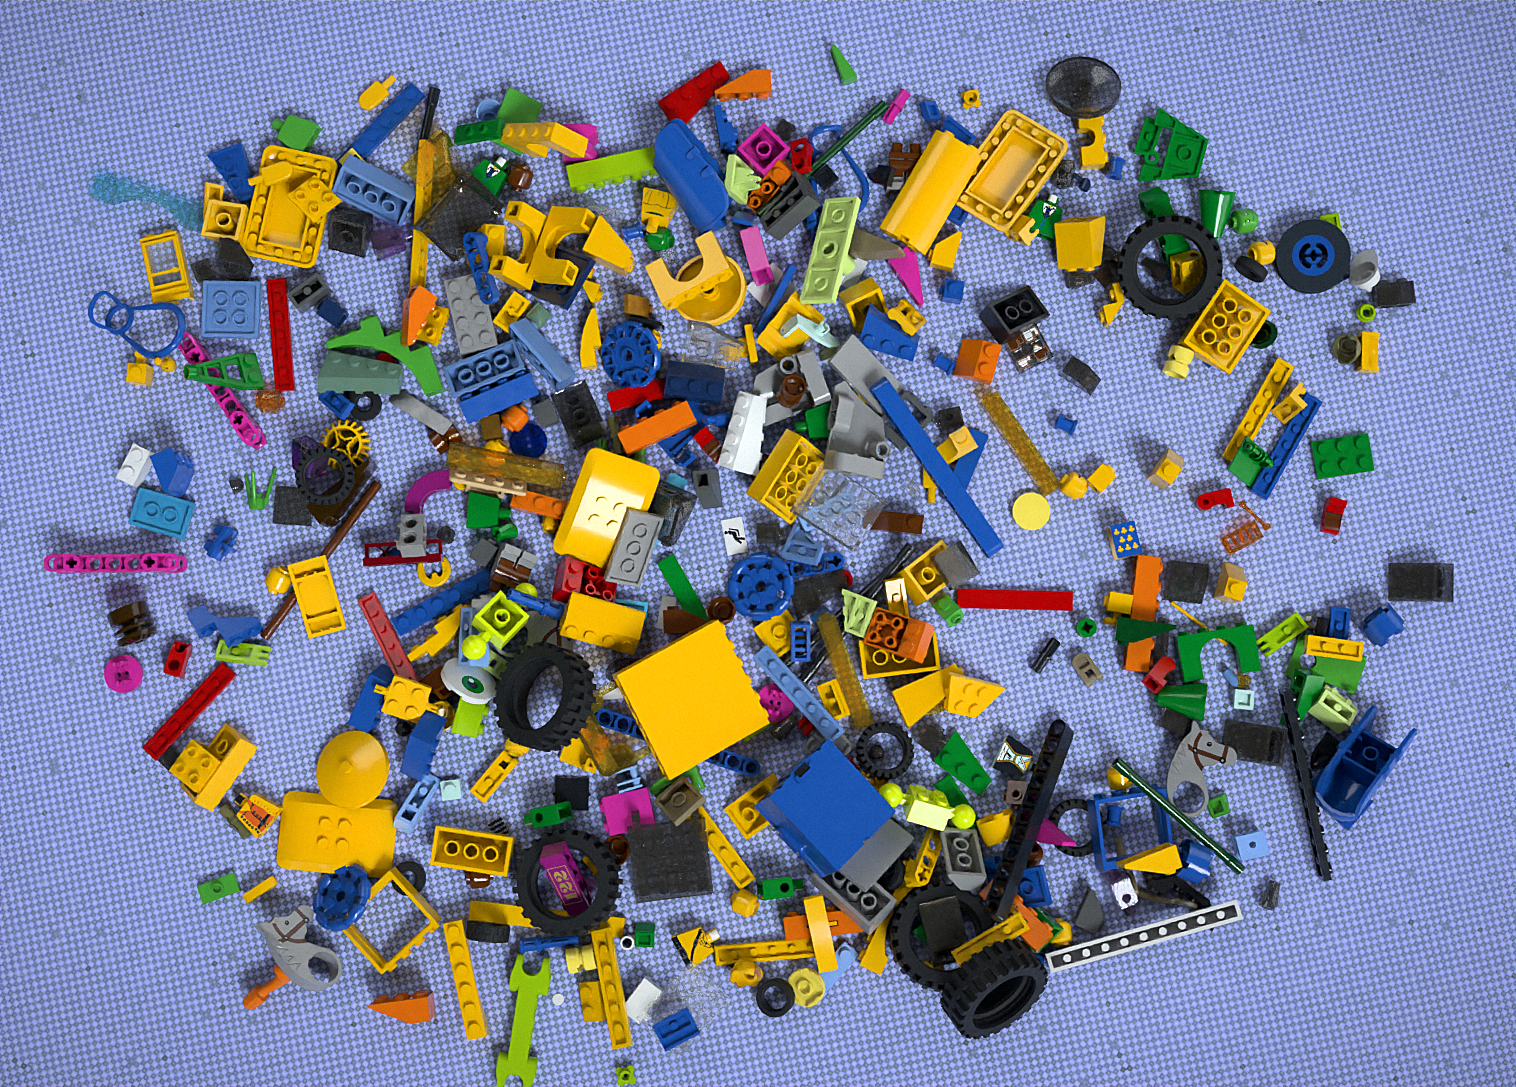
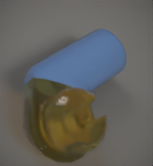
(1236, 680)

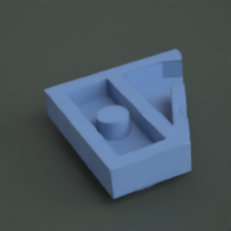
(802, 547)

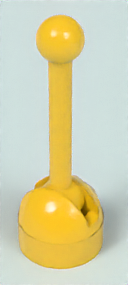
(166, 362)

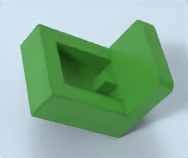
(948, 610)

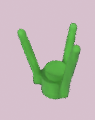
(254, 500)

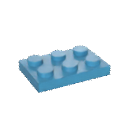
(162, 513)

